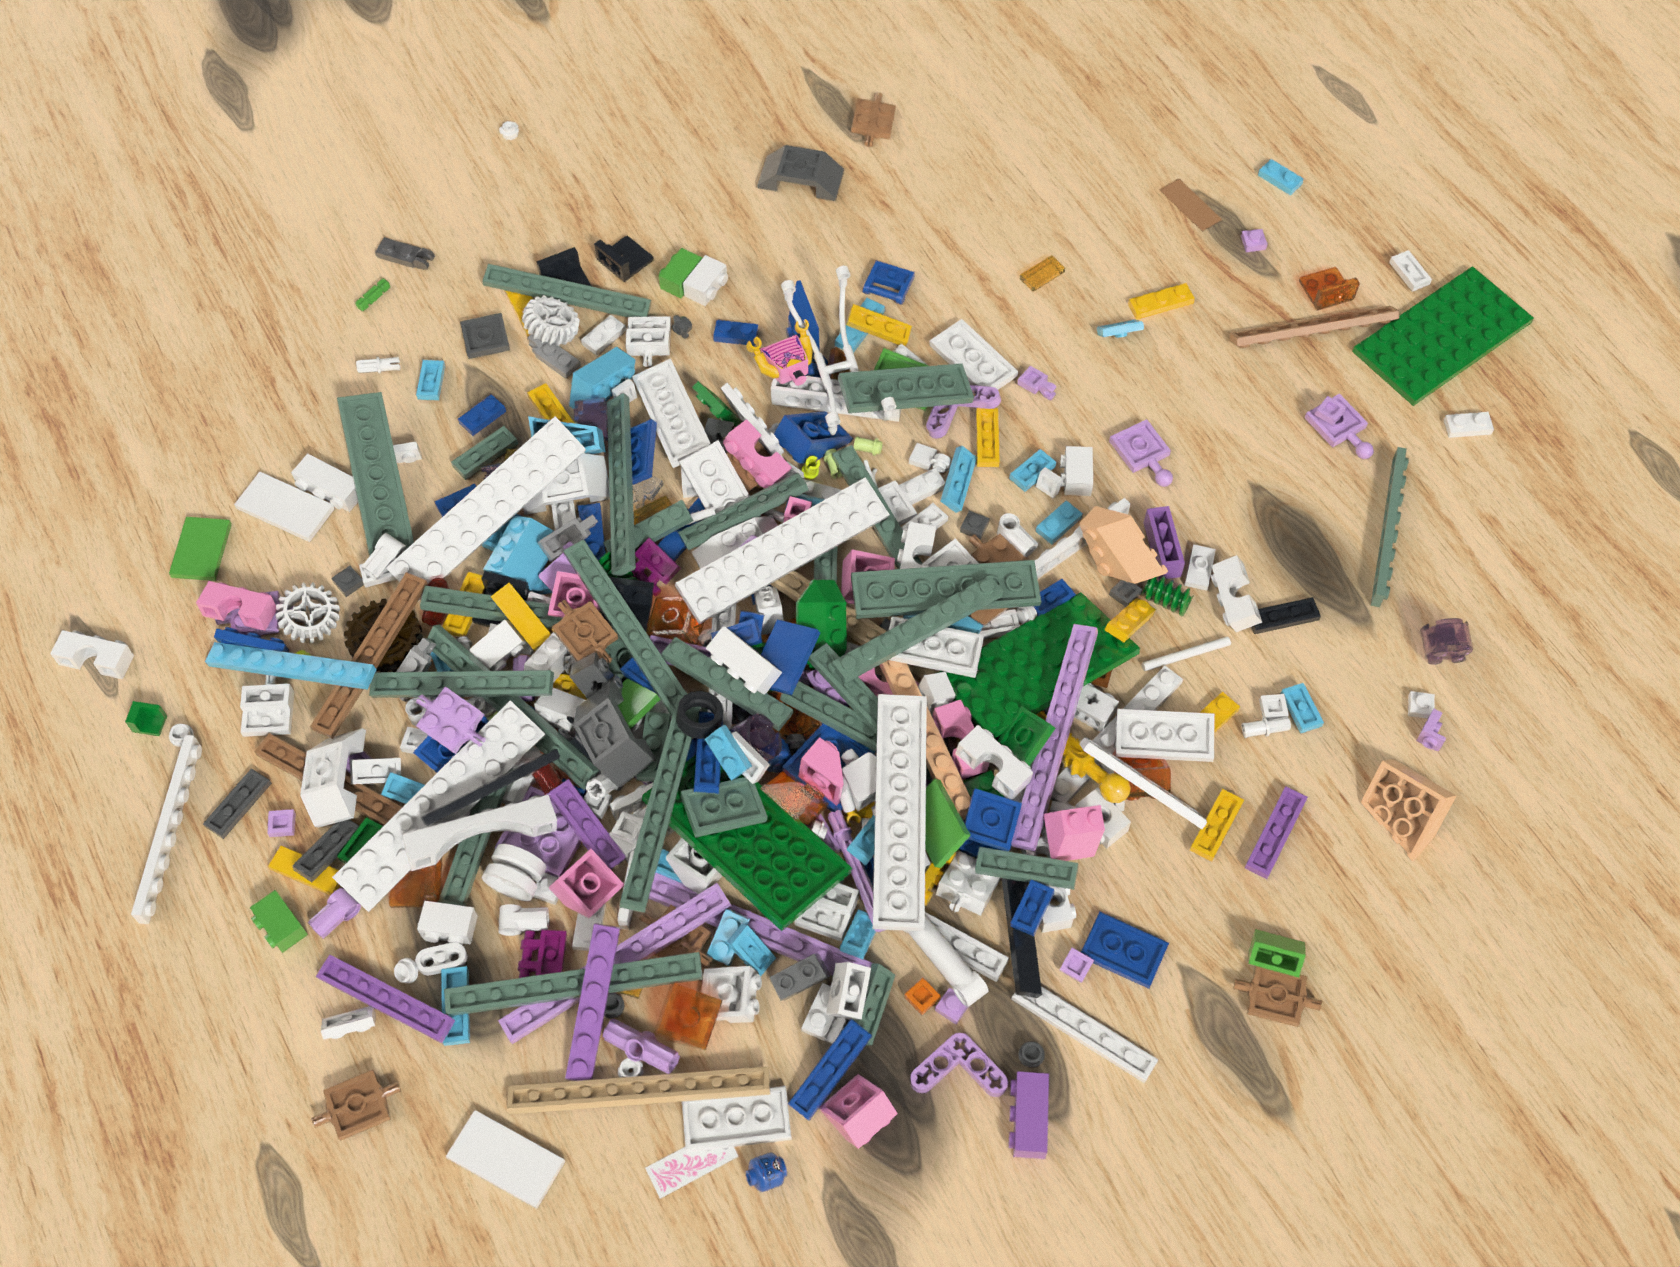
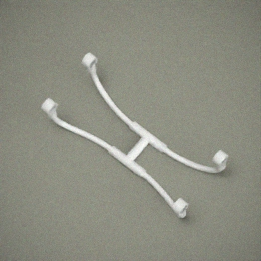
(832, 418)

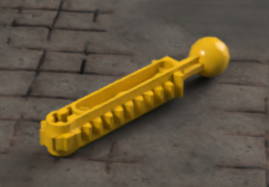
(1112, 786)

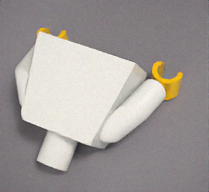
(859, 783)

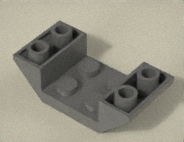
(804, 168)
(609, 736)

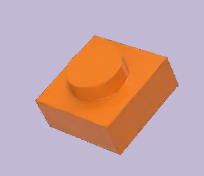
(922, 996)

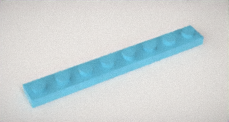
(291, 665)

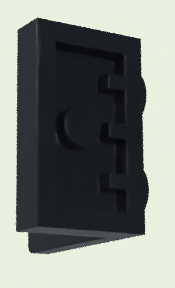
(623, 258)
(563, 267)
(493, 583)
(637, 596)

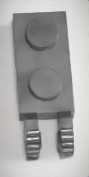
(404, 254)

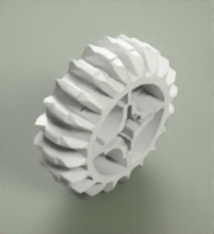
(550, 320)
(328, 609)

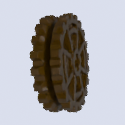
(405, 640)

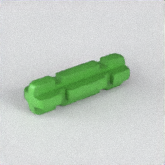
(372, 294)

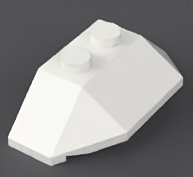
(731, 539)

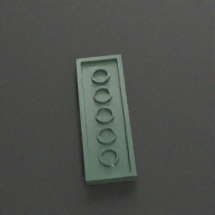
(908, 386)

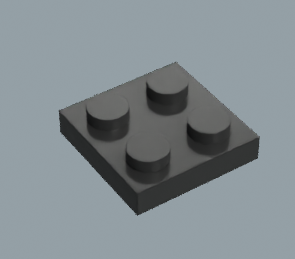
(484, 335)

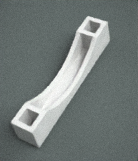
(530, 817)

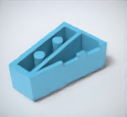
(601, 376)
(589, 436)

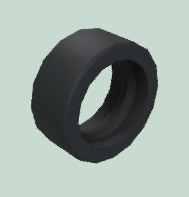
(704, 700)

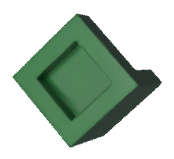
(146, 718)

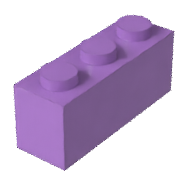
(1164, 540)
(1029, 1115)

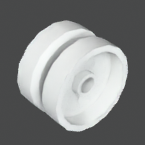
(514, 872)

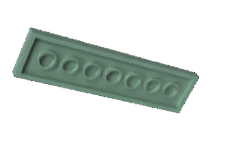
(374, 469)
(917, 589)

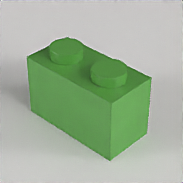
(676, 272)
(278, 921)
(1277, 953)

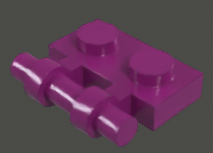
(658, 562)
(550, 955)

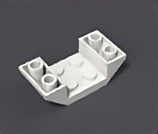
(581, 480)
(325, 778)

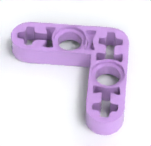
(985, 397)
(957, 1057)

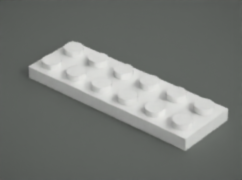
(672, 410)

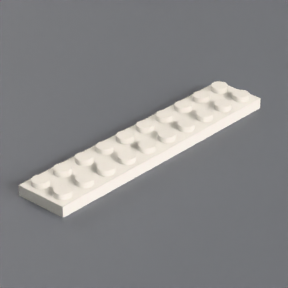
(490, 504)
(781, 550)
(900, 813)
(383, 858)

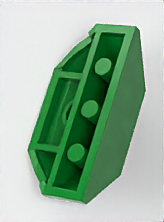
(824, 609)

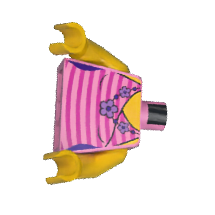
(785, 359)

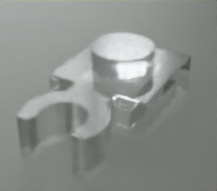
(646, 490)

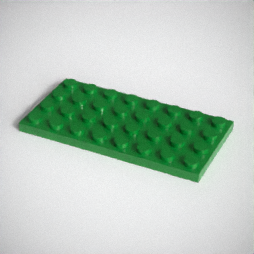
(1442, 335)
(1027, 662)
(771, 863)

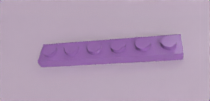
(385, 999)
(592, 1002)

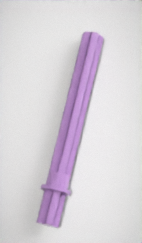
(859, 874)

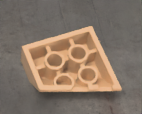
(1119, 546)
(1407, 805)

